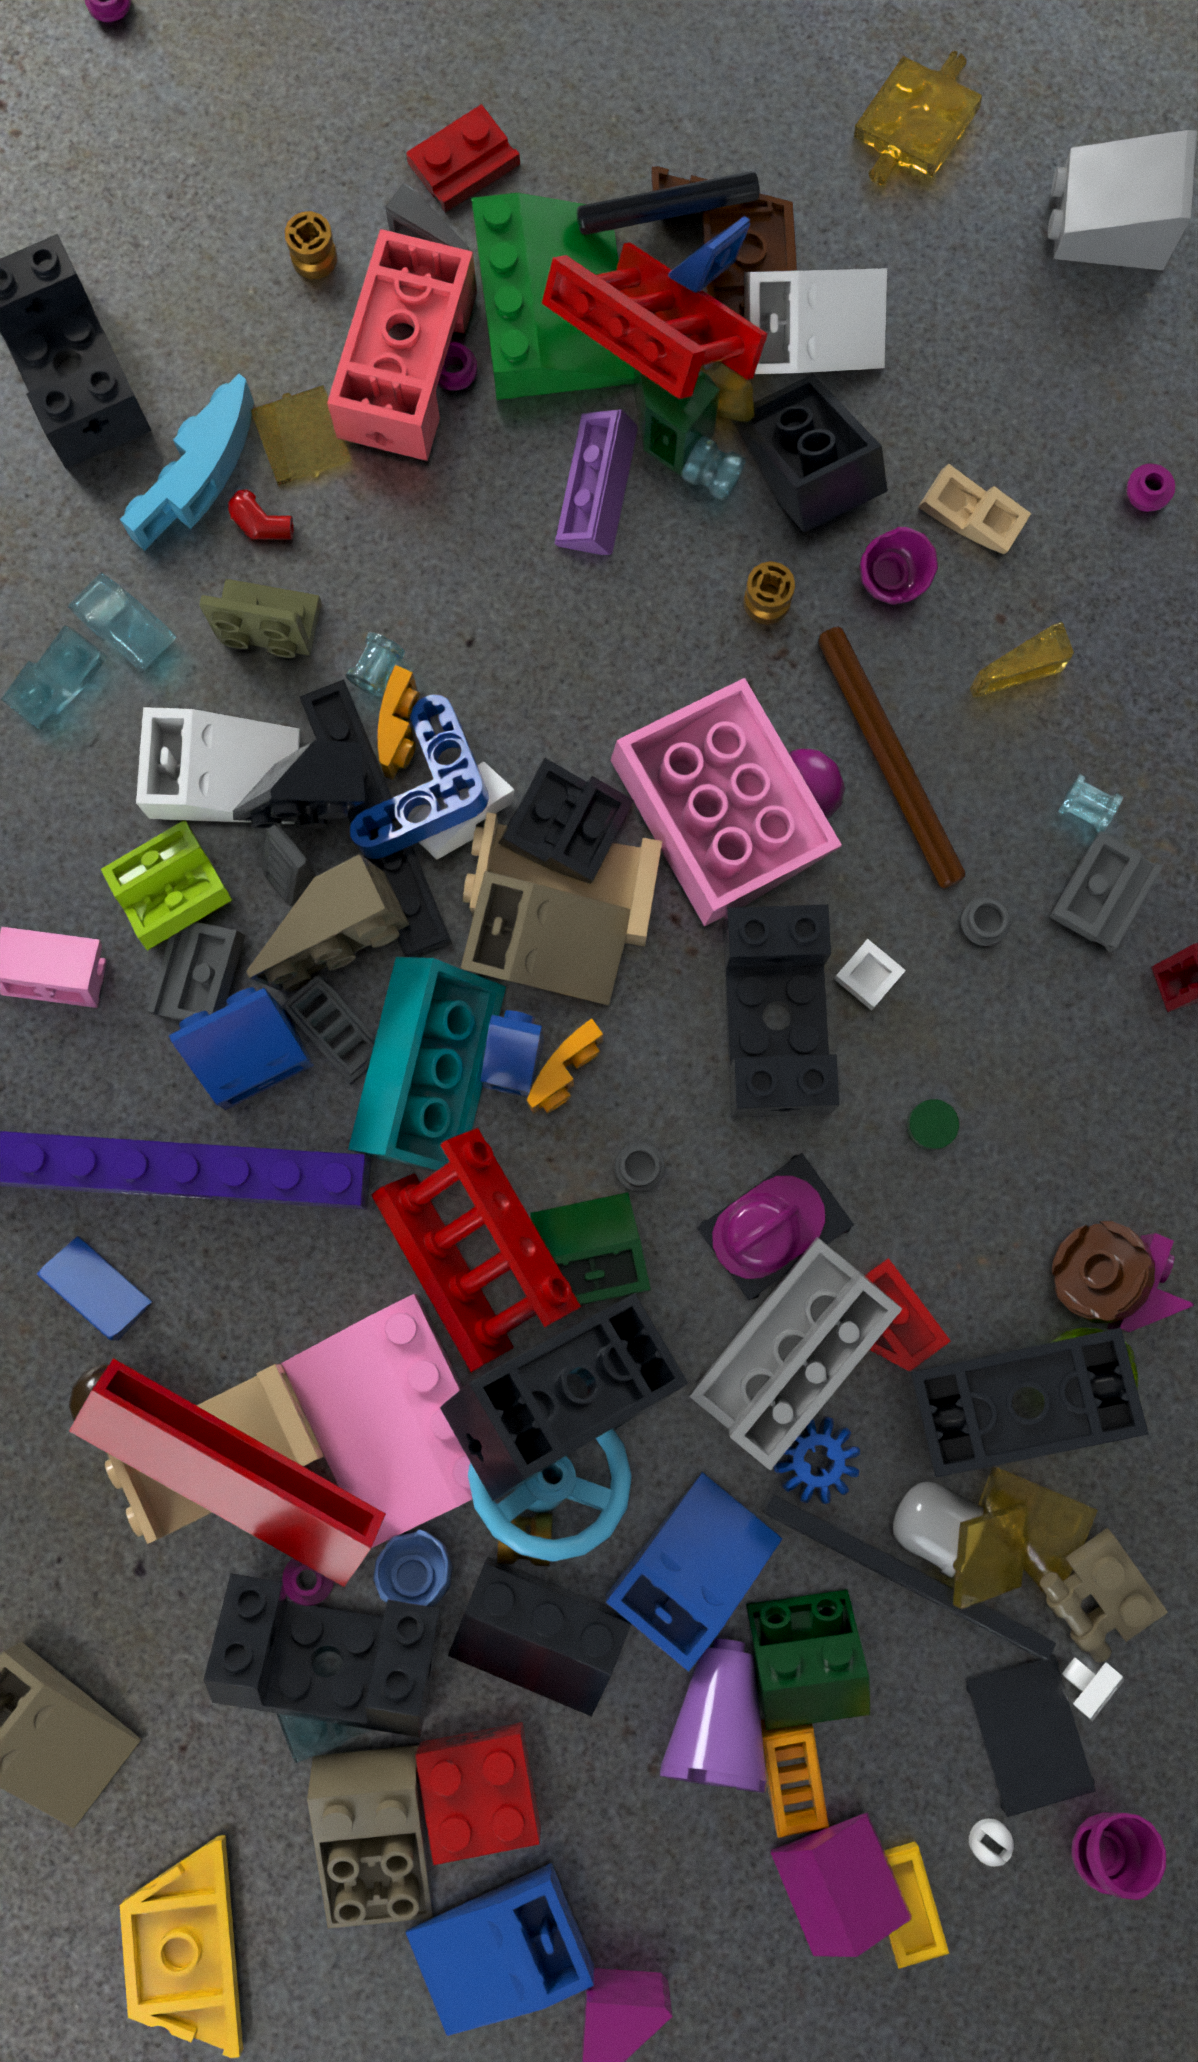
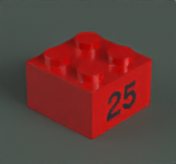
(478, 1793)

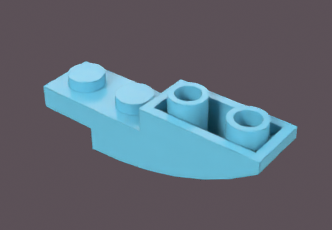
(208, 454)

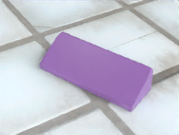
(597, 482)

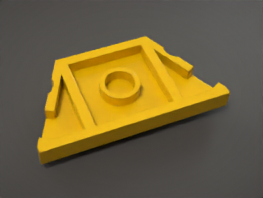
(184, 1951)

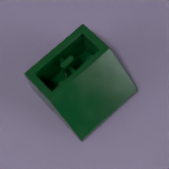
(671, 424)
(596, 1247)
(808, 1660)

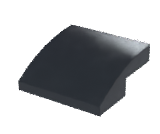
(566, 821)

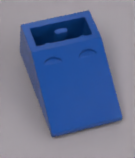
(241, 1047)
(693, 1571)
(503, 1953)

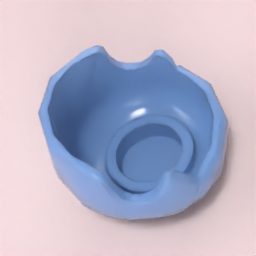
(413, 1569)

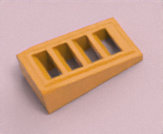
(785, 1745)

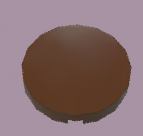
(1103, 1272)

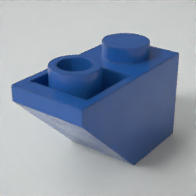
(512, 1053)

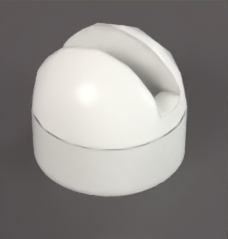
(999, 1834)

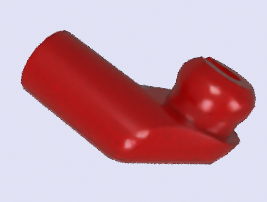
(255, 522)

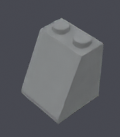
(1124, 200)

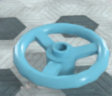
(543, 1497)

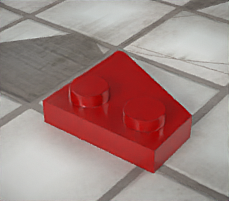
(914, 1331)

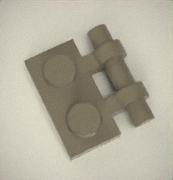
(1117, 1587)

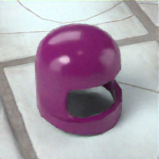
(1129, 1870)

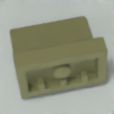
(263, 617)

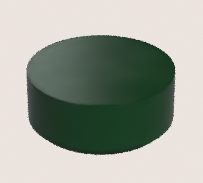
(933, 1124)

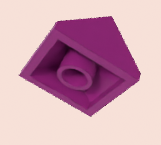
(842, 1888)
(623, 2013)

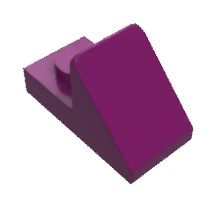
(1159, 1303)

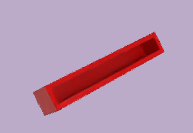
(228, 1472)

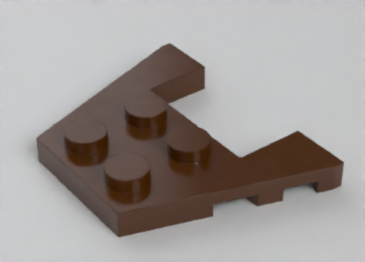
(767, 244)

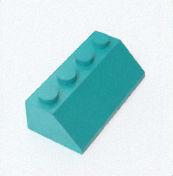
(425, 1063)

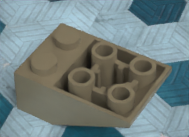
(330, 923)
(546, 938)
(55, 1738)
(370, 1837)

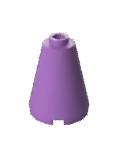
(719, 1724)

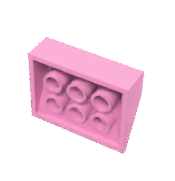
(723, 800)
(379, 1416)

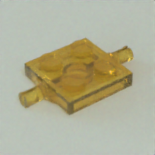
(917, 117)

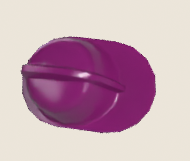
(768, 1227)

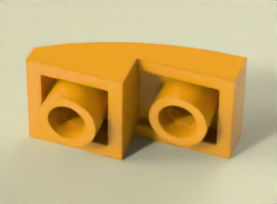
(394, 734)
(554, 1079)

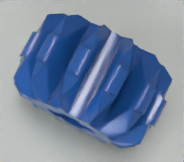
(836, 1462)

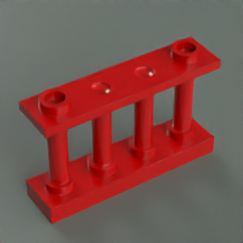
(653, 320)
(442, 1269)

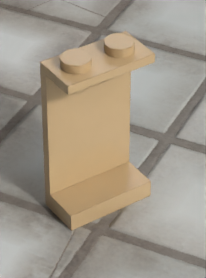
(623, 879)
(258, 1407)

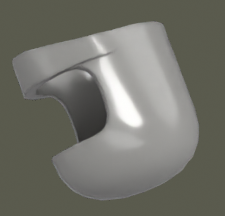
(930, 1523)

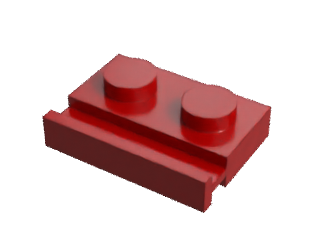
(463, 158)

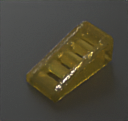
(1032, 660)

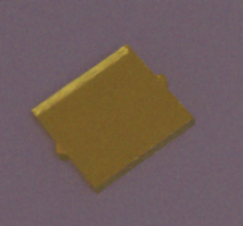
(299, 435)
(990, 1555)

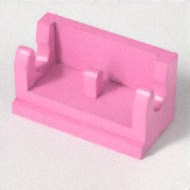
(51, 967)

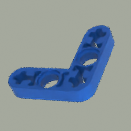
(447, 783)

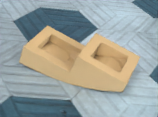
(971, 511)

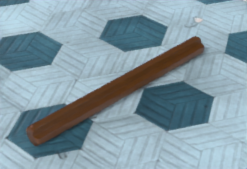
(891, 757)

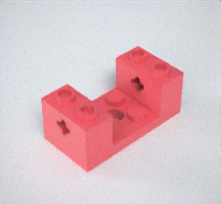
(389, 385)

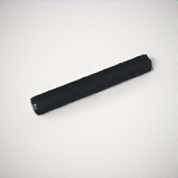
(668, 203)

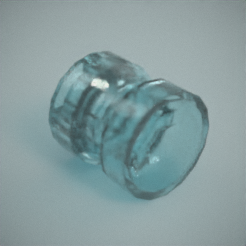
(713, 468)

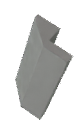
(794, 1352)

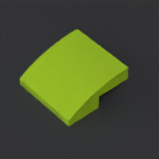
(166, 885)

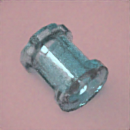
(375, 664)
(1090, 803)

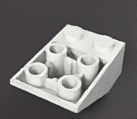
(818, 319)
(204, 762)

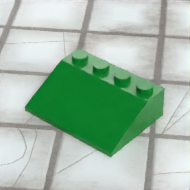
(528, 342)

